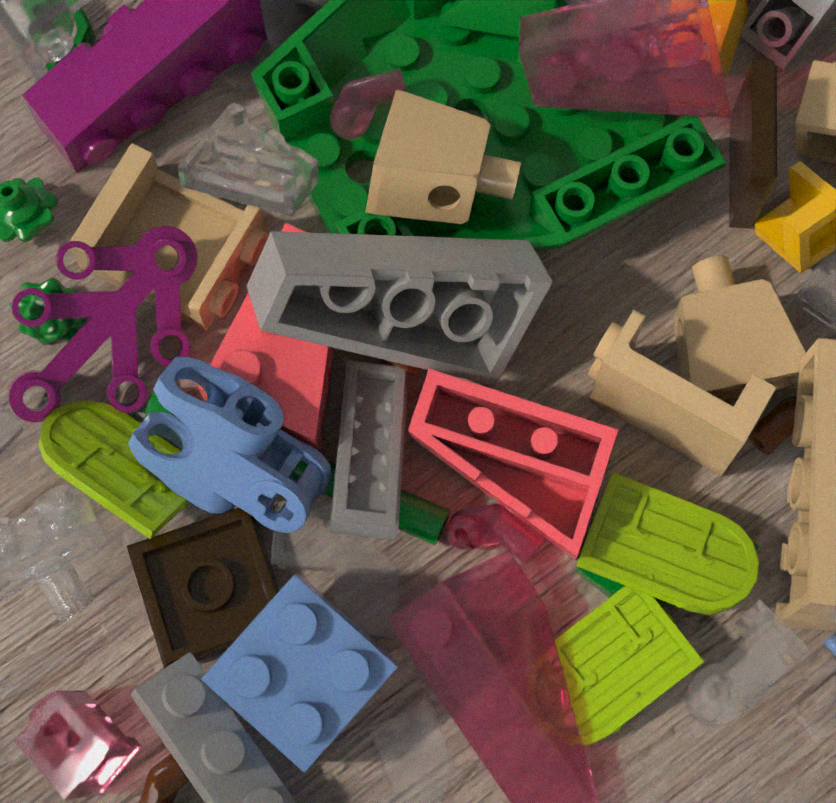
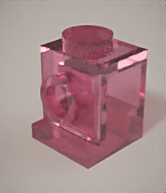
(55, 746)

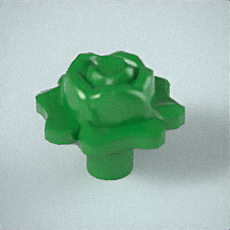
(24, 209)
(53, 329)

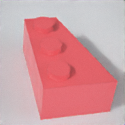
(283, 367)
(517, 452)

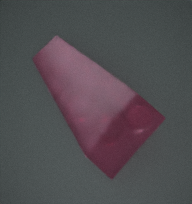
(499, 675)

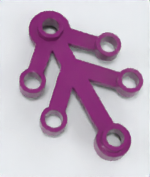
(111, 315)

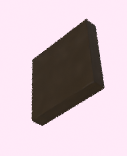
(753, 144)
(203, 583)

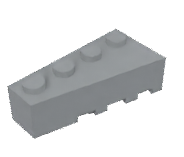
(402, 297)

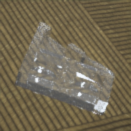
(249, 165)

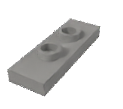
(370, 451)

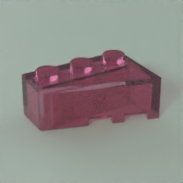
(626, 57)

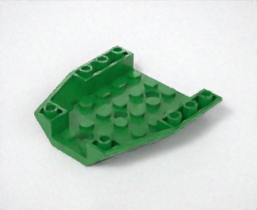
(575, 163)

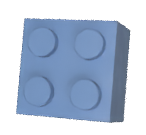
(300, 672)

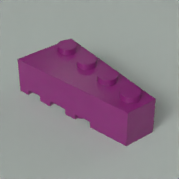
(139, 71)

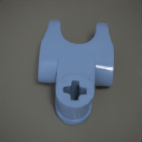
(229, 448)

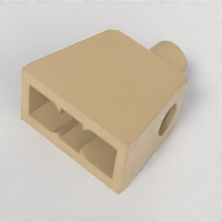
(435, 163)
(734, 333)

